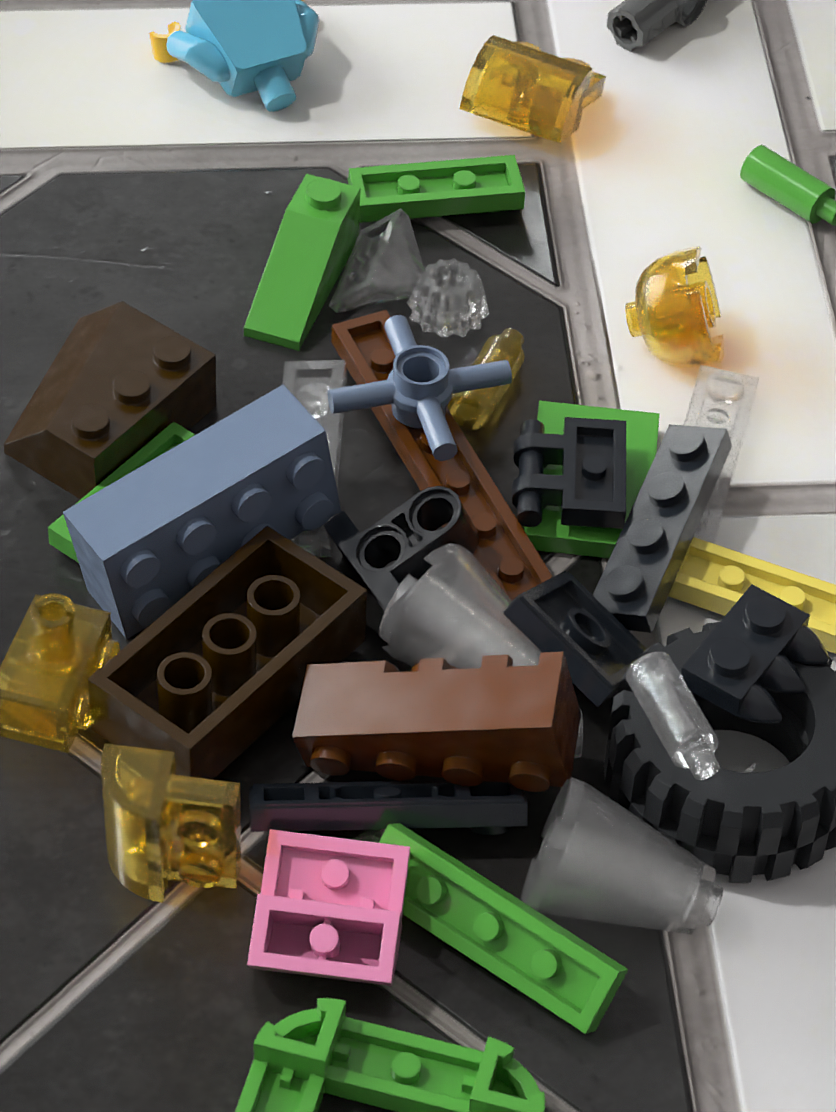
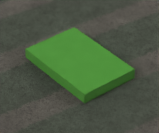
(640, 453)

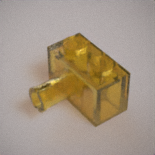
(49, 670)

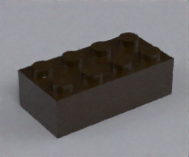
(228, 656)

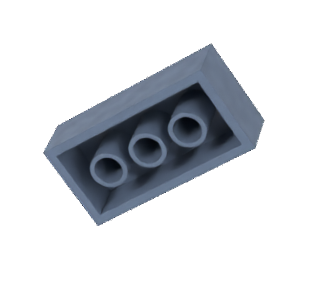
(198, 504)

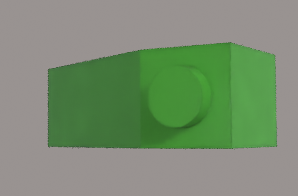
(305, 261)

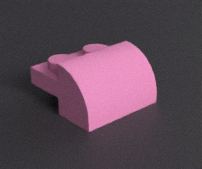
(330, 908)

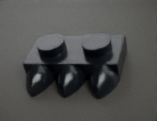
(754, 654)

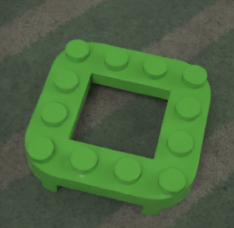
(380, 1067)

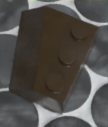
(110, 396)

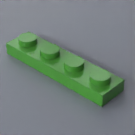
(506, 934)

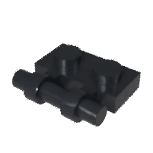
(591, 478)

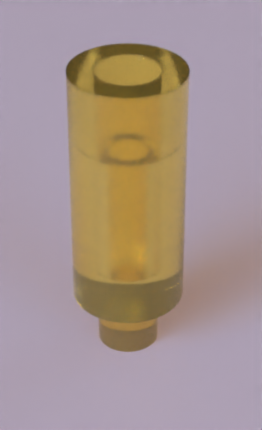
(475, 407)

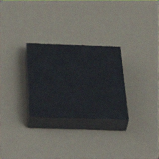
(570, 620)

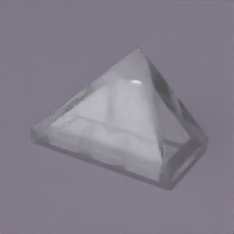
(381, 265)

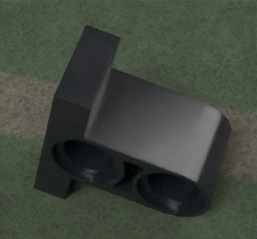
(403, 536)

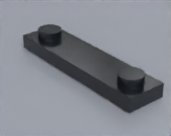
(373, 805)

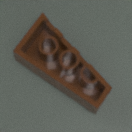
(442, 721)

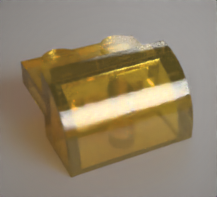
(530, 88)
(167, 823)

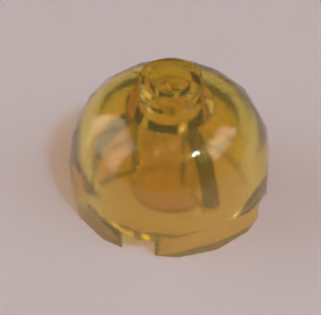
(677, 310)

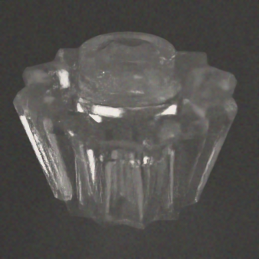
(448, 299)

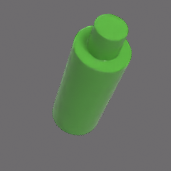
(789, 185)

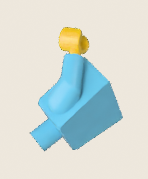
(244, 45)

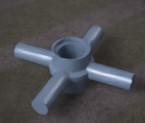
(420, 387)

